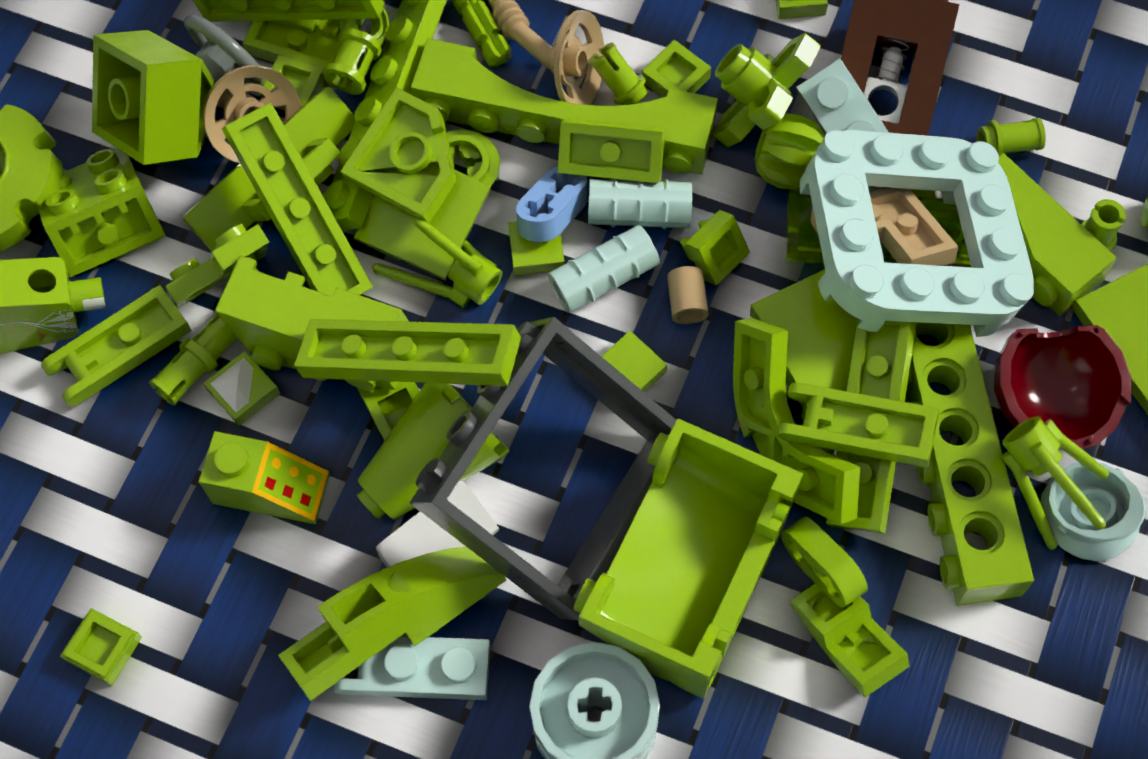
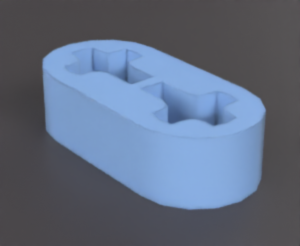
(555, 194)

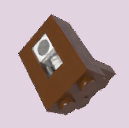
(906, 26)

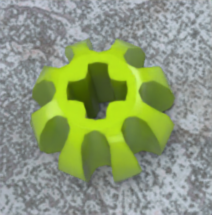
(787, 150)

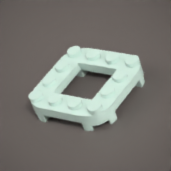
(851, 248)

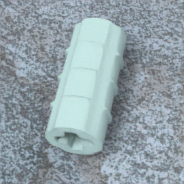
(640, 203)
(604, 268)

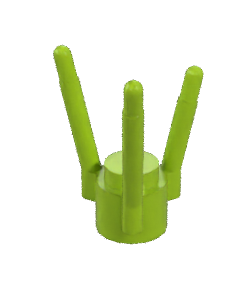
(471, 272)
(1035, 447)

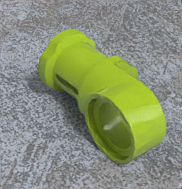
(355, 54)

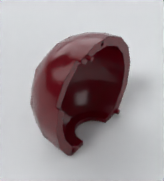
(1065, 377)

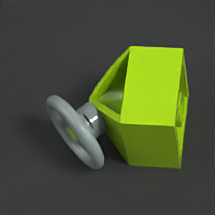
(154, 92)

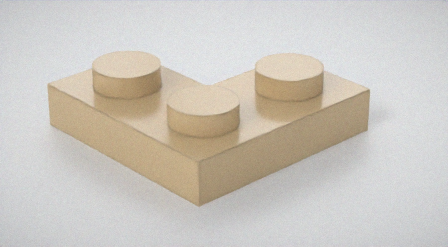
(909, 229)

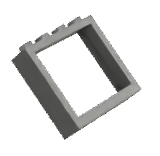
(473, 427)

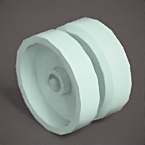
(595, 679)

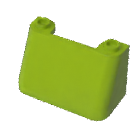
(691, 555)

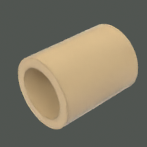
(687, 295)

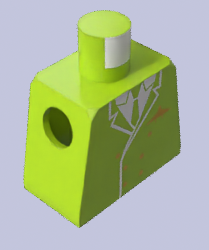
(42, 302)

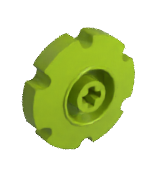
(27, 172)

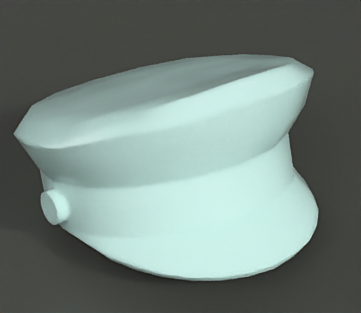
(1113, 498)

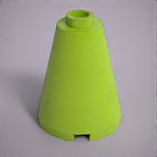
(412, 444)

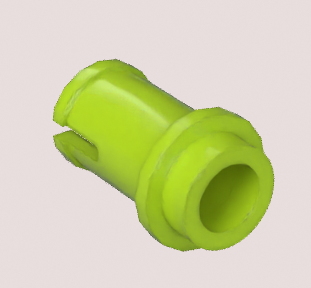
(618, 75)
(1013, 136)
(1105, 222)

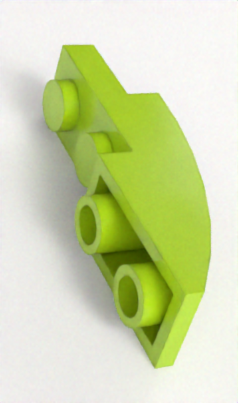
(369, 615)

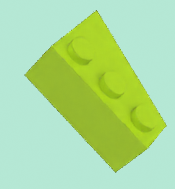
(274, 315)

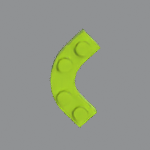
(760, 399)

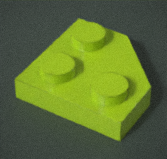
(405, 157)

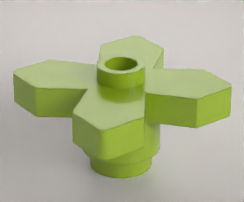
(760, 86)

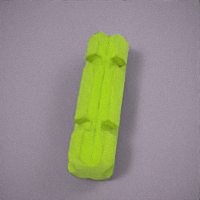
(484, 31)

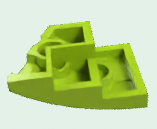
(818, 334)

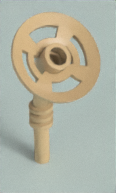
(567, 58)
(231, 96)

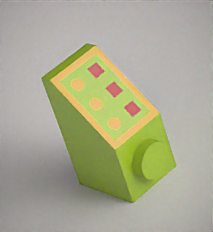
(262, 479)

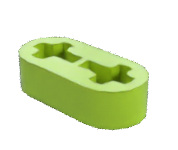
(824, 561)

